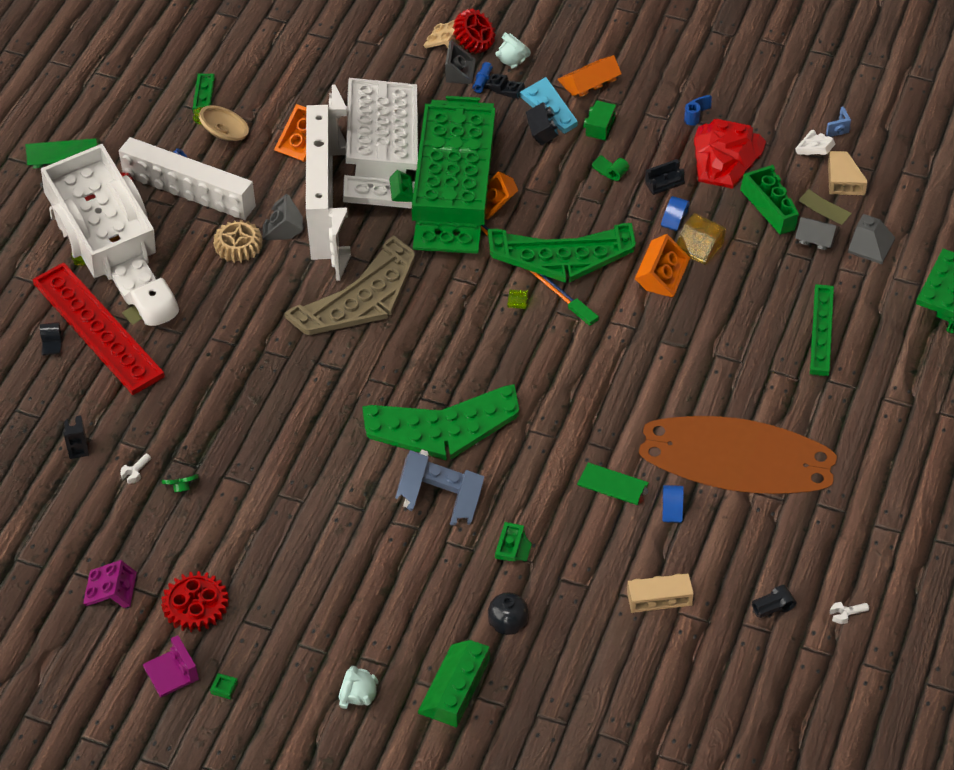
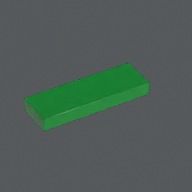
(203, 90)

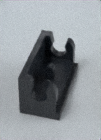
(664, 177)
(76, 439)

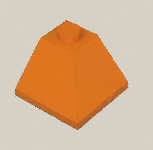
(500, 190)

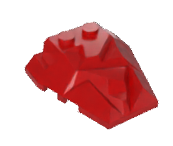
(726, 152)

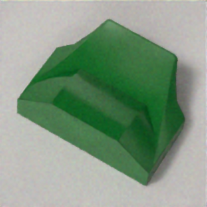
(513, 543)

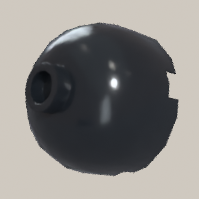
(508, 613)

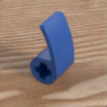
(693, 109)
(673, 214)
(672, 503)

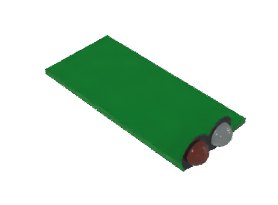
(613, 484)

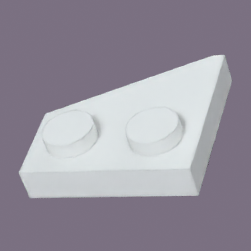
(815, 144)

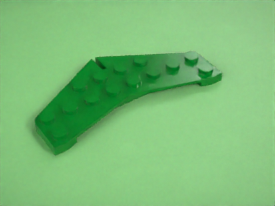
(555, 256)
(432, 430)

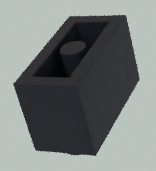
(542, 123)

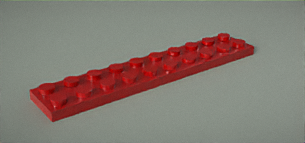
(98, 328)

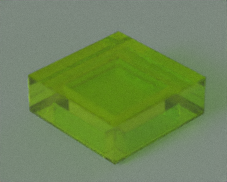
(517, 299)

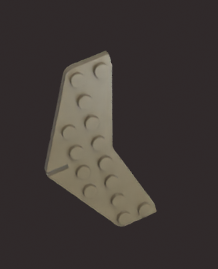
(365, 299)

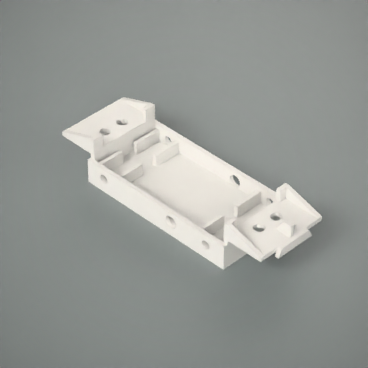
(323, 220)

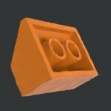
(591, 76)
(662, 266)

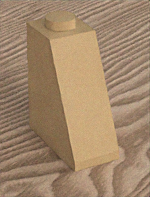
(845, 175)

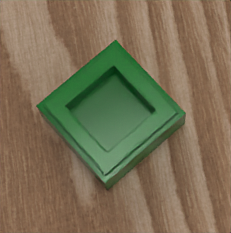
(224, 686)

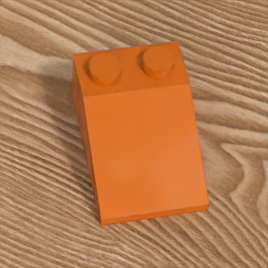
(293, 138)

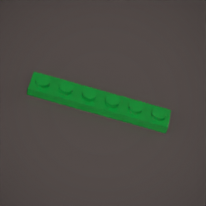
(821, 330)

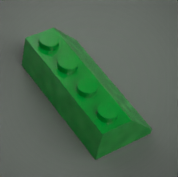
(53, 152)
(455, 682)

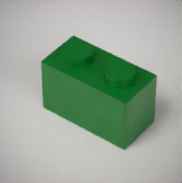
(600, 120)

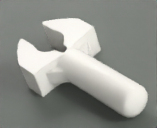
(134, 470)
(846, 611)

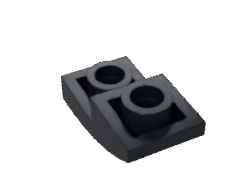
(501, 85)

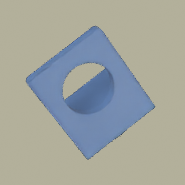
(841, 126)

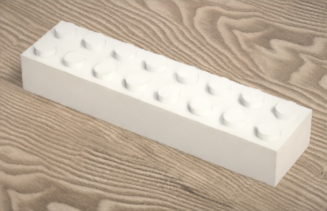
(188, 178)

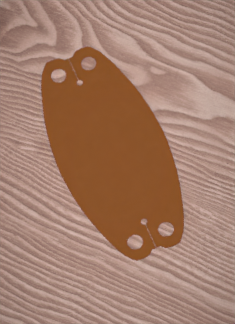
(738, 454)

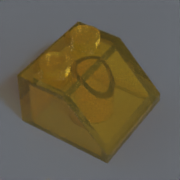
(701, 238)

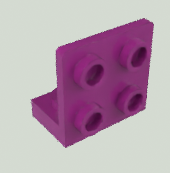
(111, 581)
(172, 669)

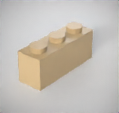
(660, 593)

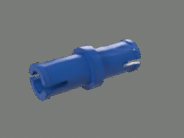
(482, 77)

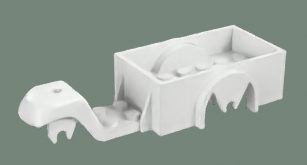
(113, 213)

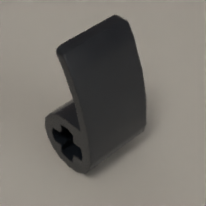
(50, 338)

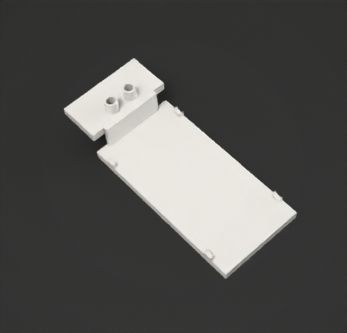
(379, 139)

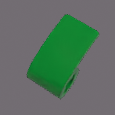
(611, 170)

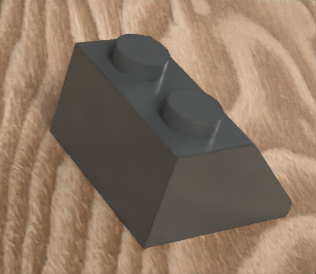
(816, 232)

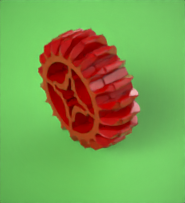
(474, 31)

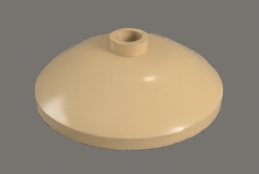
(223, 123)

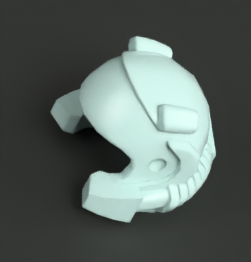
(512, 51)
(357, 687)

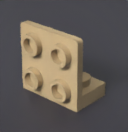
(442, 35)

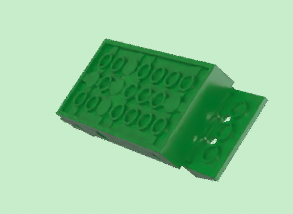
(453, 174)

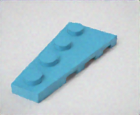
(544, 92)

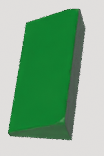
(401, 187)

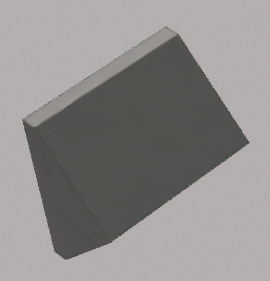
(459, 65)

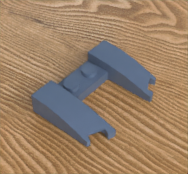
(466, 485)

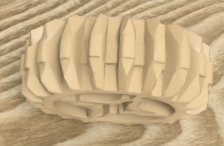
(238, 241)

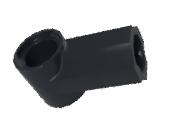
(779, 599)

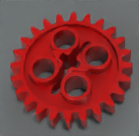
(195, 601)

